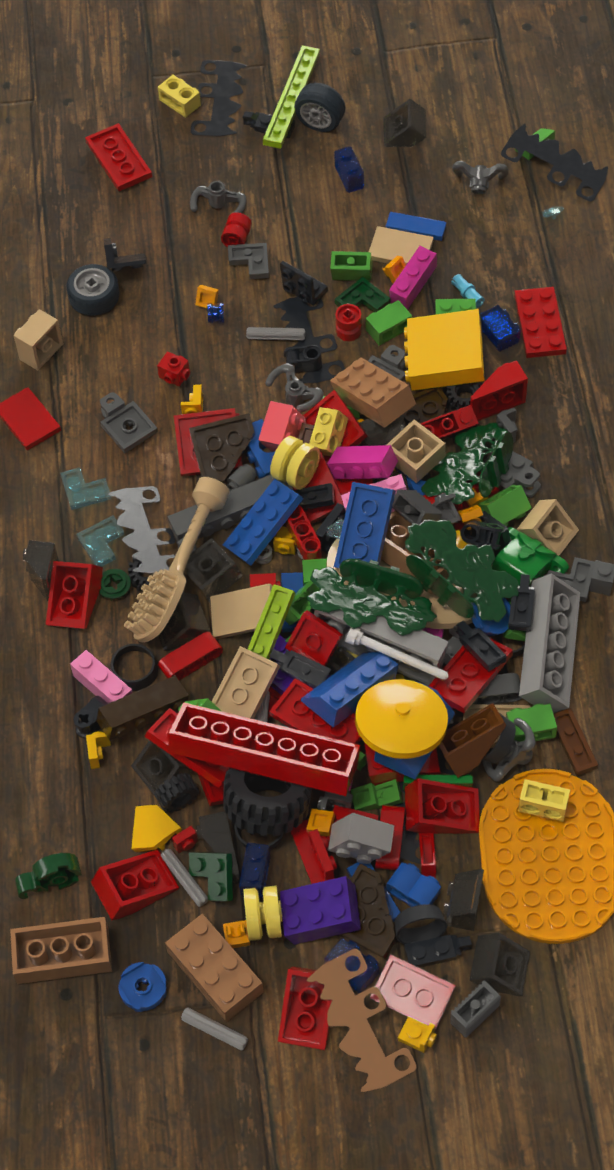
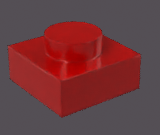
(185, 840)

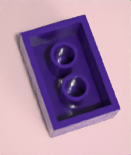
(320, 910)

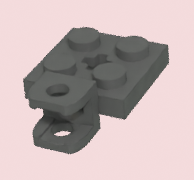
(390, 362)
(119, 415)
(521, 474)

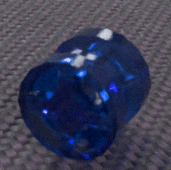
(215, 312)

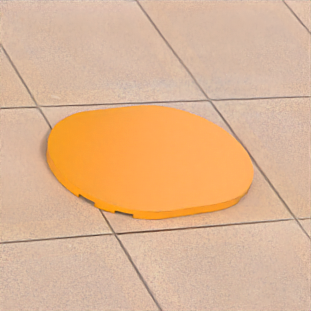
(546, 873)

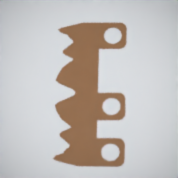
(350, 1011)

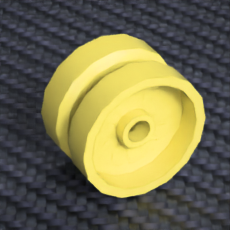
(295, 462)
(264, 912)

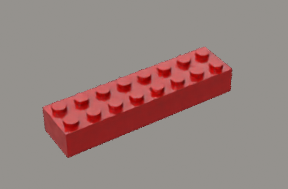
(264, 748)

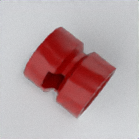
(236, 229)
(348, 322)

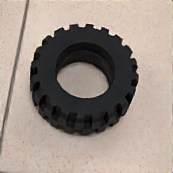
(263, 813)

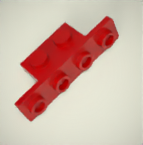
(313, 853)

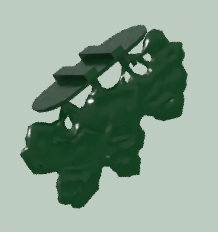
(463, 466)
(466, 568)
(362, 596)

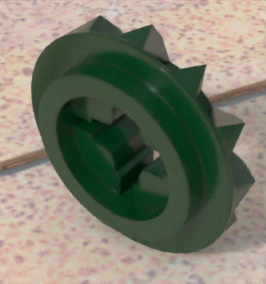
(120, 578)

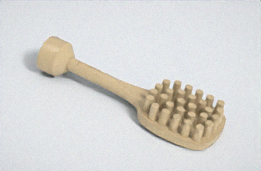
(166, 586)

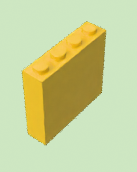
(444, 350)

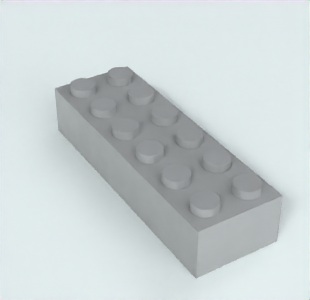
(416, 644)
(550, 644)

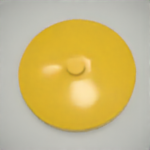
(401, 719)

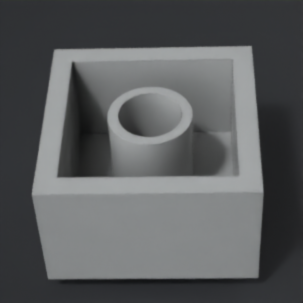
(361, 838)

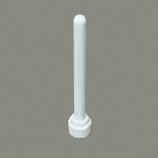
(355, 636)

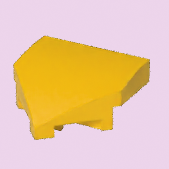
(152, 828)

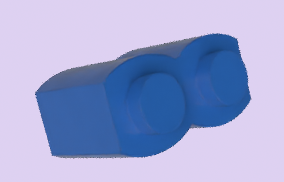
(413, 887)

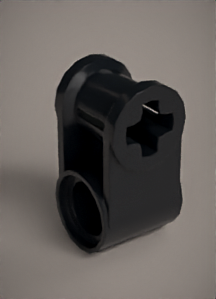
(304, 358)
(484, 533)
(88, 717)

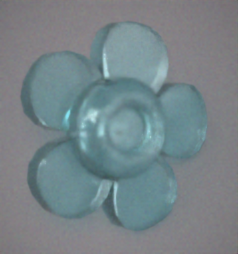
(552, 212)

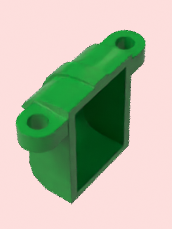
(527, 557)

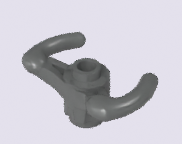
(479, 175)
(217, 196)
(295, 390)
(519, 753)

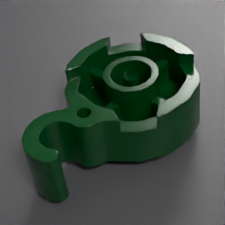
(49, 871)

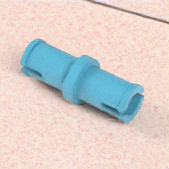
(467, 290)

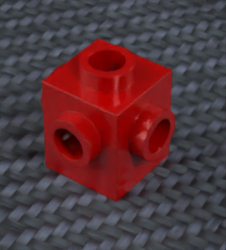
(173, 369)

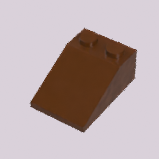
(471, 739)

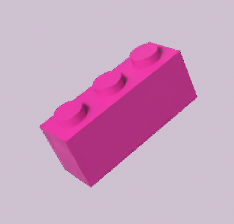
(413, 277)
(362, 462)

